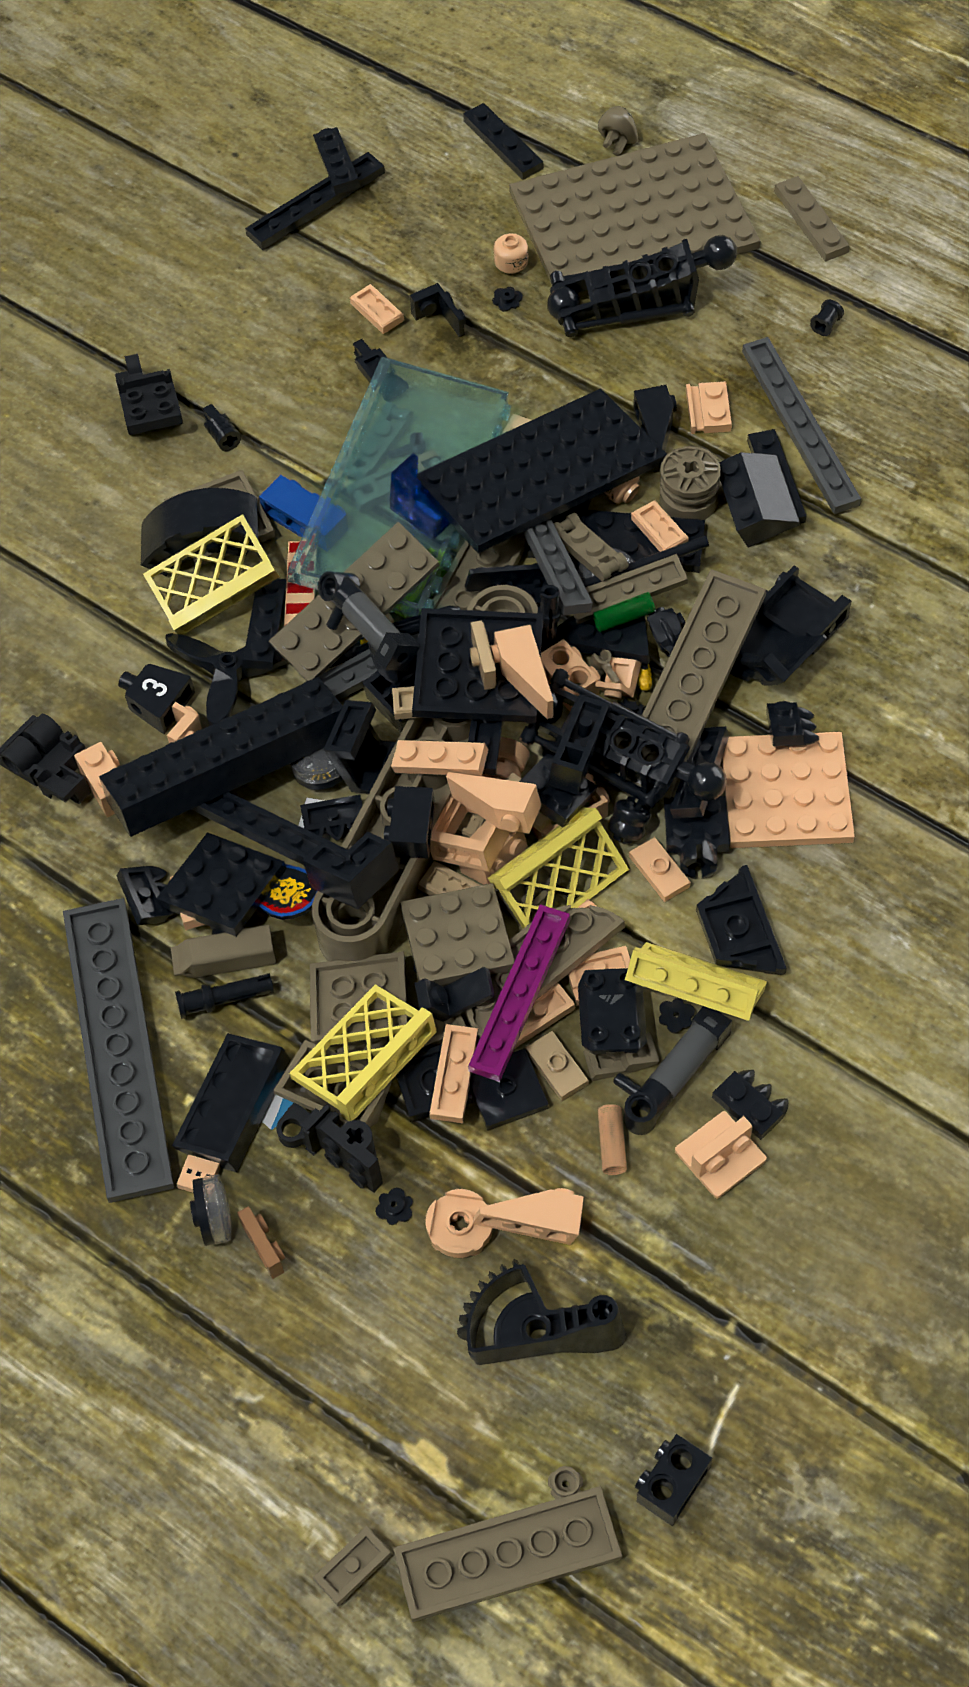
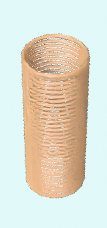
(613, 1140)

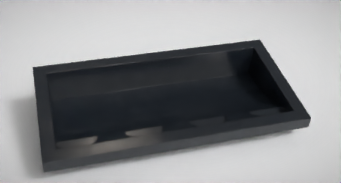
(232, 1101)

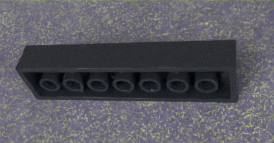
(221, 757)

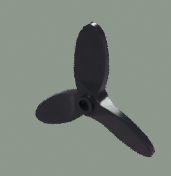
(225, 668)

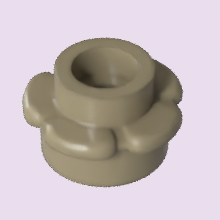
(563, 1474)

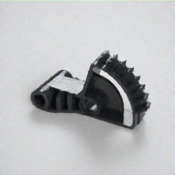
(572, 1329)

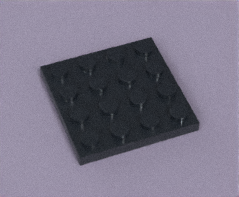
(444, 674)

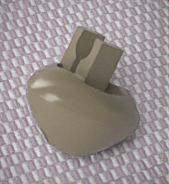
(617, 126)

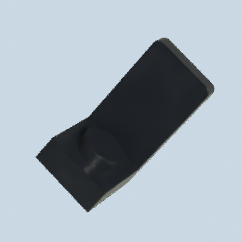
(434, 299)
(455, 997)

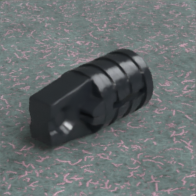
(221, 429)

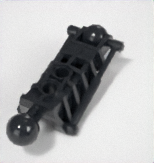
(657, 284)
(704, 780)

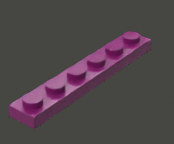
(519, 993)

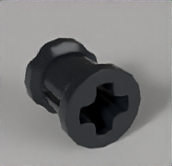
(830, 313)

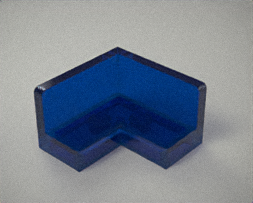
(411, 503)

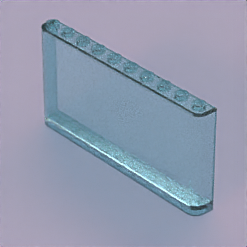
(400, 415)

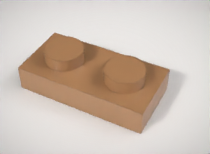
(269, 1253)

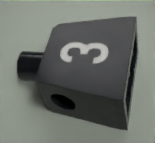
(155, 692)

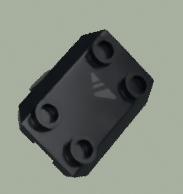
(611, 1012)

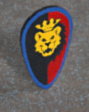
(290, 896)

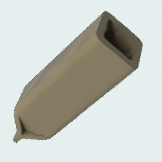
(224, 952)

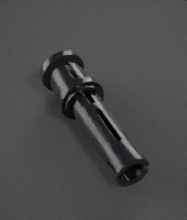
(209, 997)

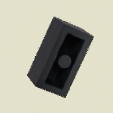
(411, 821)

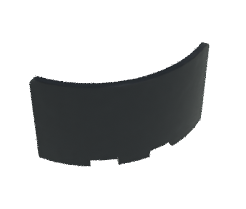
(191, 517)
(772, 653)

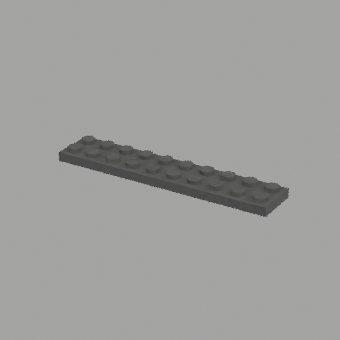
(117, 1051)

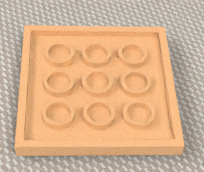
(787, 792)

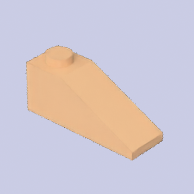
(522, 666)
(501, 802)
(542, 1215)

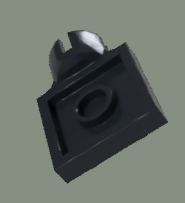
(698, 838)

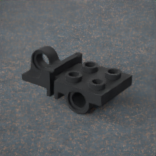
(147, 399)
(46, 758)
(345, 1146)

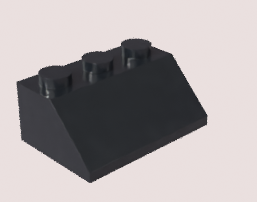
(757, 496)

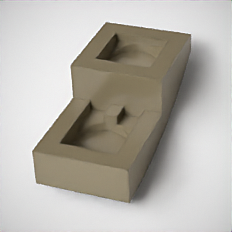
(610, 1064)

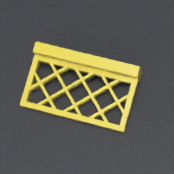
(222, 597)
(551, 847)
(695, 980)
(382, 1062)

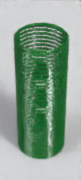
(601, 614)

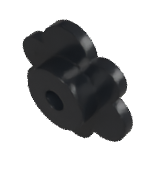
(507, 298)
(676, 1008)
(394, 1214)

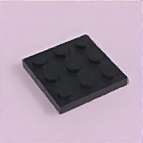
(221, 884)

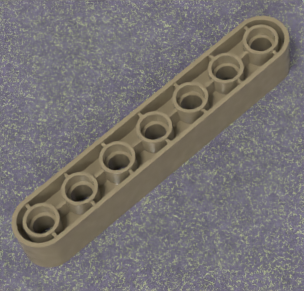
(382, 913)

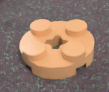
(444, 1237)

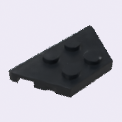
(623, 641)
(739, 927)

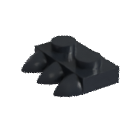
(790, 724)
(331, 815)
(141, 891)
(753, 1103)

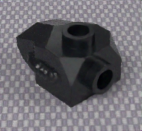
(666, 628)

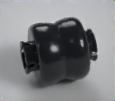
(629, 820)

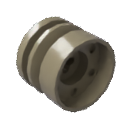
(689, 483)

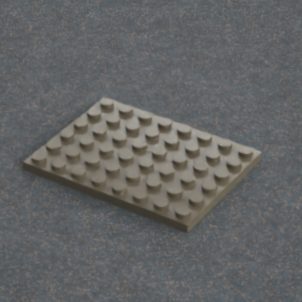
(631, 207)

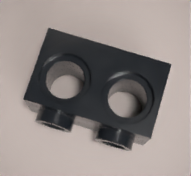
(680, 1482)

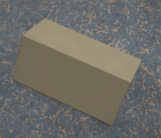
(300, 1095)

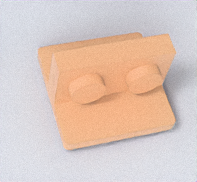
(721, 1153)

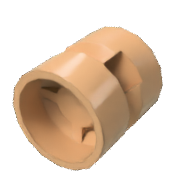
(512, 758)

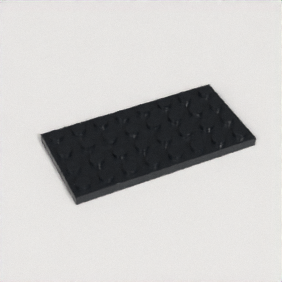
(539, 470)

